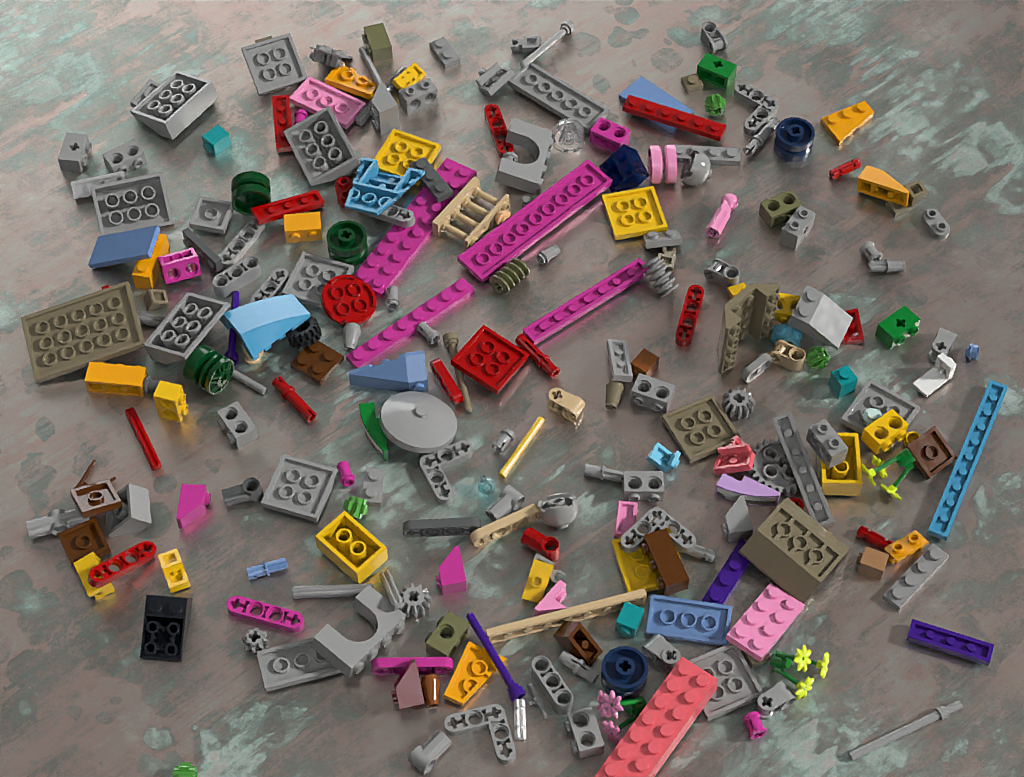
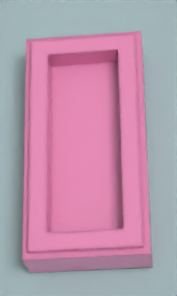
(625, 517)

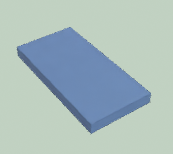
(646, 90)
(124, 247)
(688, 620)

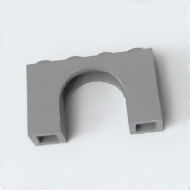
(526, 176)
(351, 655)

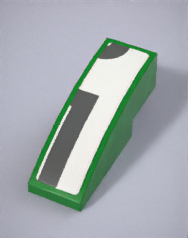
(373, 429)

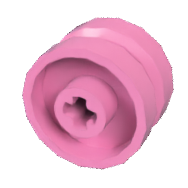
(662, 162)

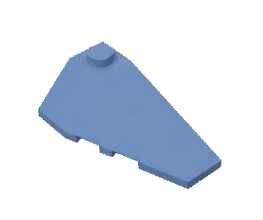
(398, 375)

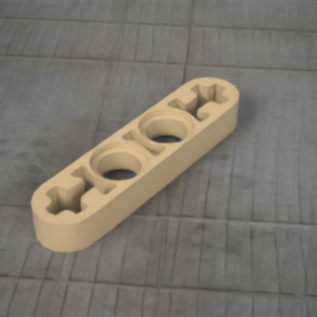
(505, 525)

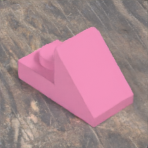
(552, 600)

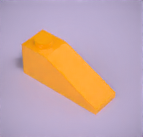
(881, 185)

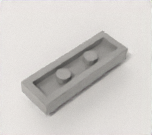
(81, 187)
(619, 360)

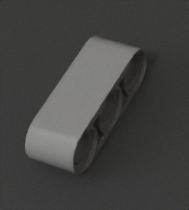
(236, 277)
(552, 694)

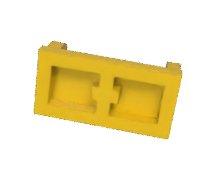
(83, 568)

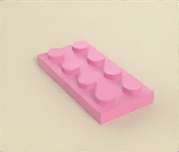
(316, 95)
(765, 622)

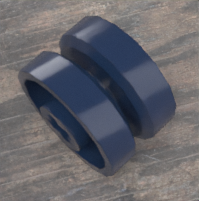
(794, 139)
(624, 672)

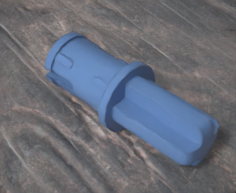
(266, 568)

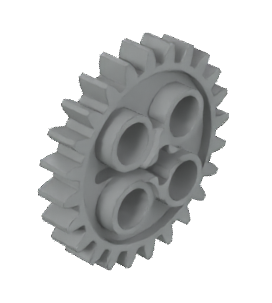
(778, 467)

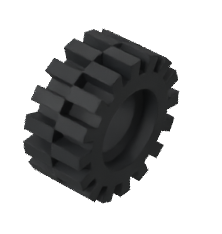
(304, 334)

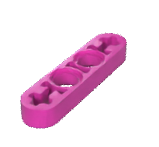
(266, 611)
(425, 665)

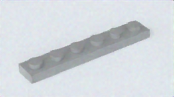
(802, 469)

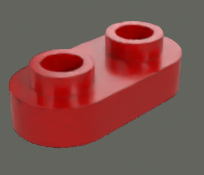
(342, 187)

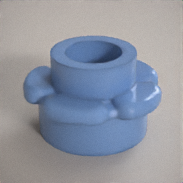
(972, 352)

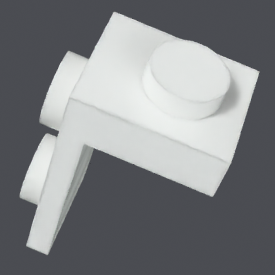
(937, 376)

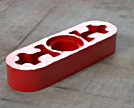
(446, 381)

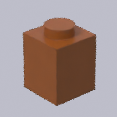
(645, 363)

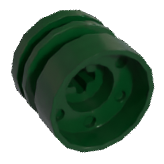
(208, 369)

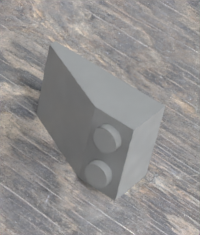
(820, 317)

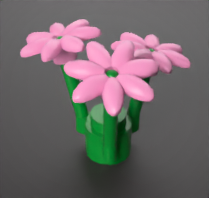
(632, 706)

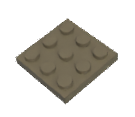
(700, 428)

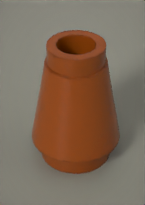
(430, 688)

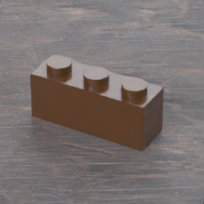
(665, 562)

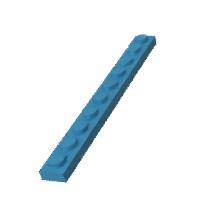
(967, 460)

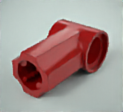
(540, 544)

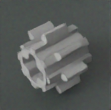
(251, 637)

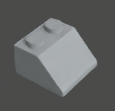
(384, 111)
(133, 514)

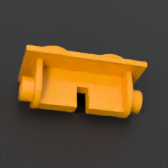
(905, 546)

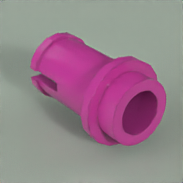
(299, 115)
(347, 478)

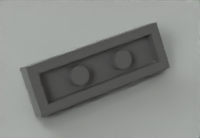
(432, 180)
(211, 259)

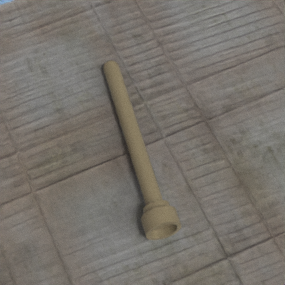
(451, 341)

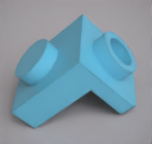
(786, 333)
(663, 458)

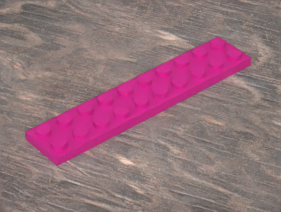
(534, 221)
(401, 243)

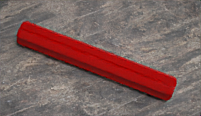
(143, 439)

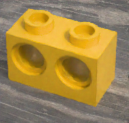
(170, 401)
(882, 429)

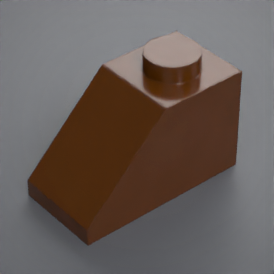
(578, 642)

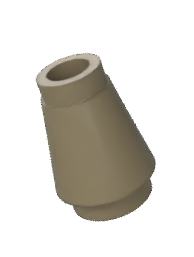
(614, 392)

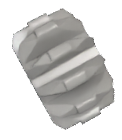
(738, 403)
(421, 600)

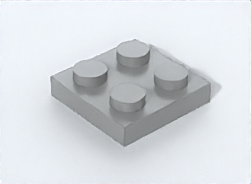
(211, 215)

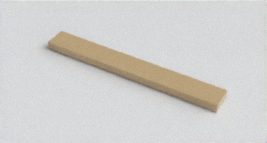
(556, 618)

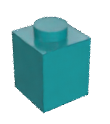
(216, 140)
(842, 381)
(629, 620)

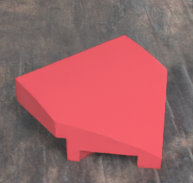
(734, 457)

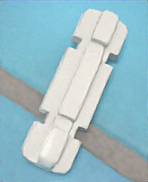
(519, 719)

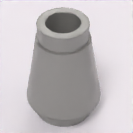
(351, 335)

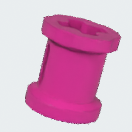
(754, 725)

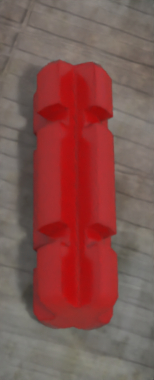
(845, 168)
(873, 537)

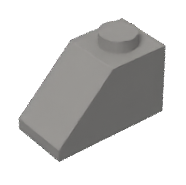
(737, 522)

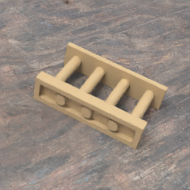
(463, 200)

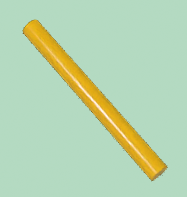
(521, 447)

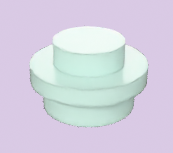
(871, 415)

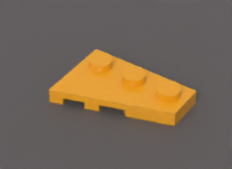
(349, 81)
(846, 121)
(470, 674)

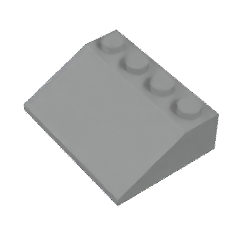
(175, 103)
(322, 147)
(132, 204)
(184, 328)

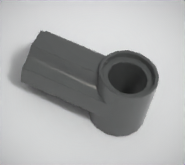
(242, 493)

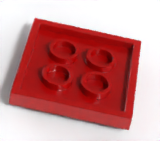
(490, 359)

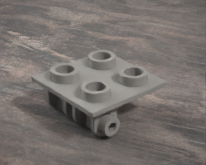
(327, 55)

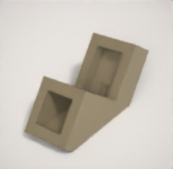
(917, 193)

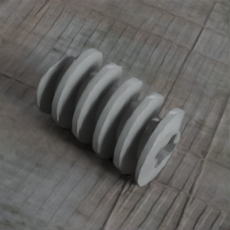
(660, 276)

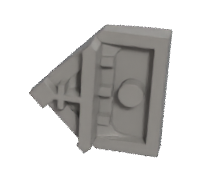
(493, 78)

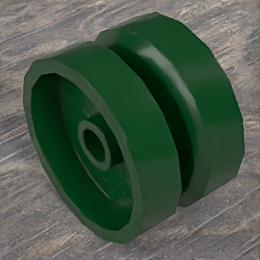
(249, 191)
(347, 242)

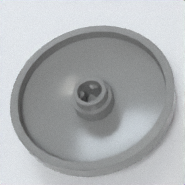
(418, 422)

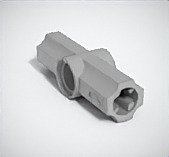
(55, 522)

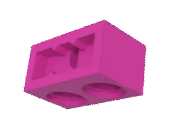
(609, 135)
(178, 262)

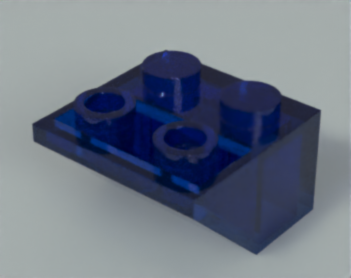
(624, 169)

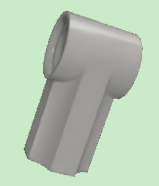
(508, 500)
(426, 756)

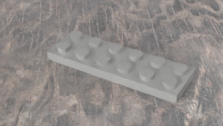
(557, 96)

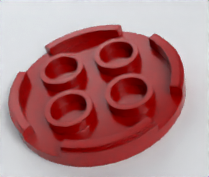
(348, 300)

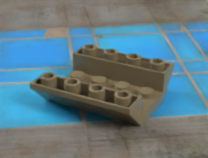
(748, 312)
(794, 550)

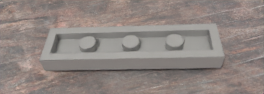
(717, 155)
(915, 577)

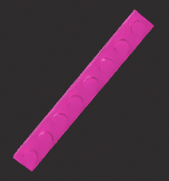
(585, 302)
(408, 324)

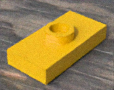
(409, 76)
(537, 581)

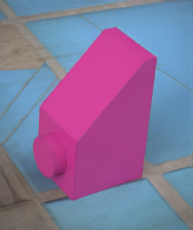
(191, 503)
(452, 574)

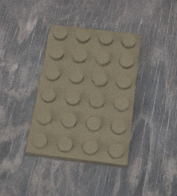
(82, 332)

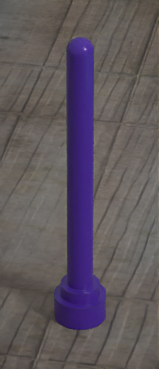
(231, 353)
(514, 690)

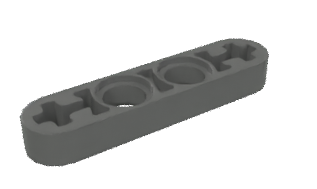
(440, 527)

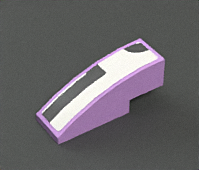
(753, 491)

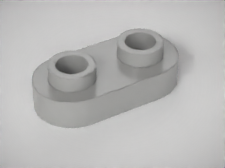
(934, 222)
(760, 364)

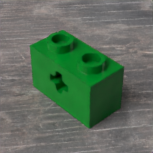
(716, 71)
(898, 327)

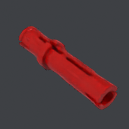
(543, 361)
(288, 393)

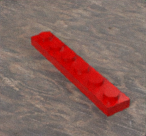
(674, 118)

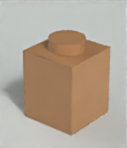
(872, 563)

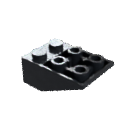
(165, 627)

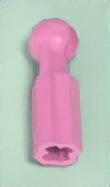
(721, 216)

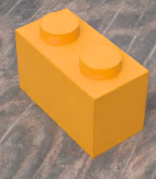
(303, 227)

